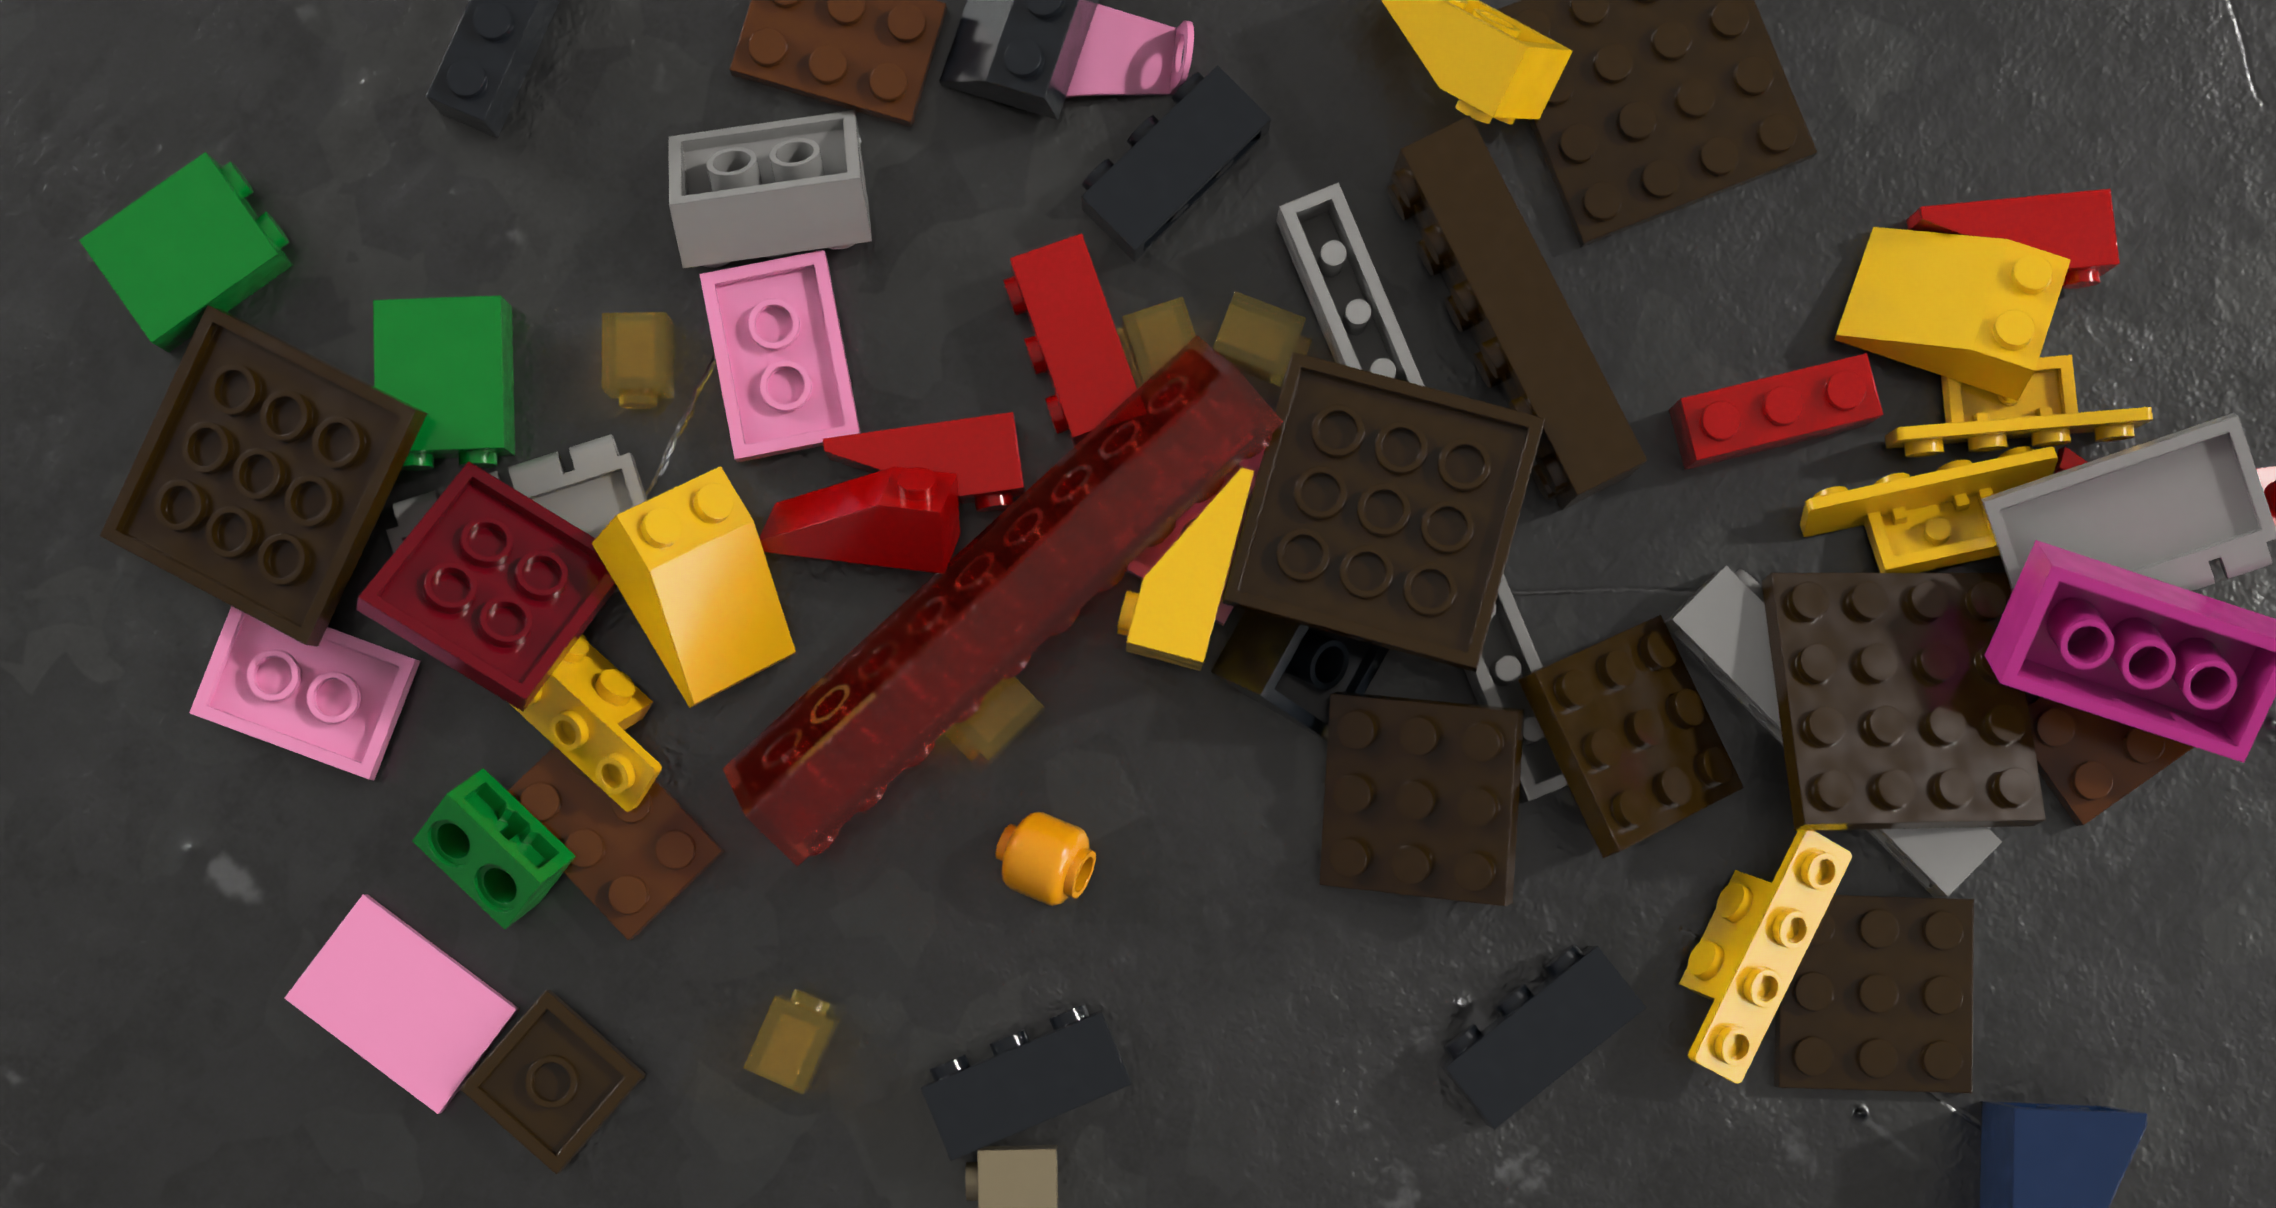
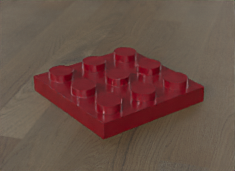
(491, 586)

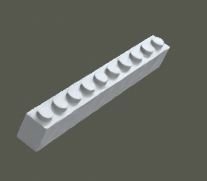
(1368, 337)

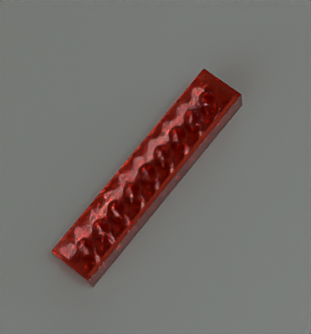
(1000, 600)

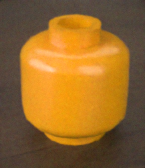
(1045, 858)

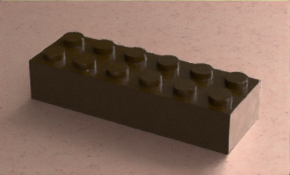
(1513, 311)

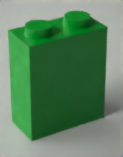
(187, 249)
(457, 368)

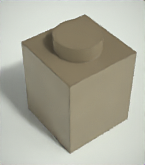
(1014, 1177)

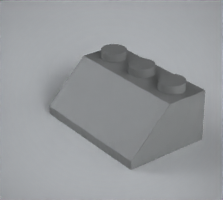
(768, 189)

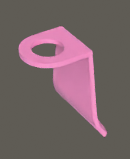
(1132, 56)

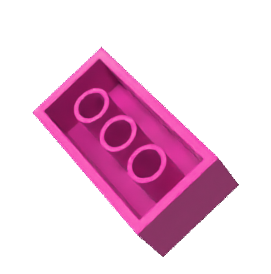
(2137, 651)

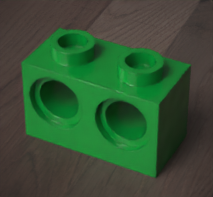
(493, 848)

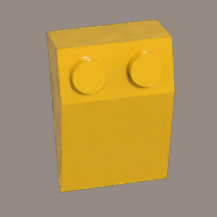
(1482, 56)
(1955, 305)
(698, 585)
(1184, 588)

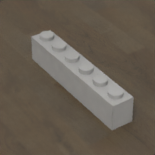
(1730, 637)

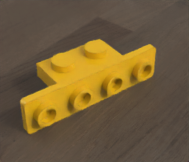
(2043, 412)
(1930, 516)
(585, 717)
(1756, 950)

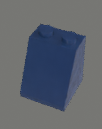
(2055, 1154)

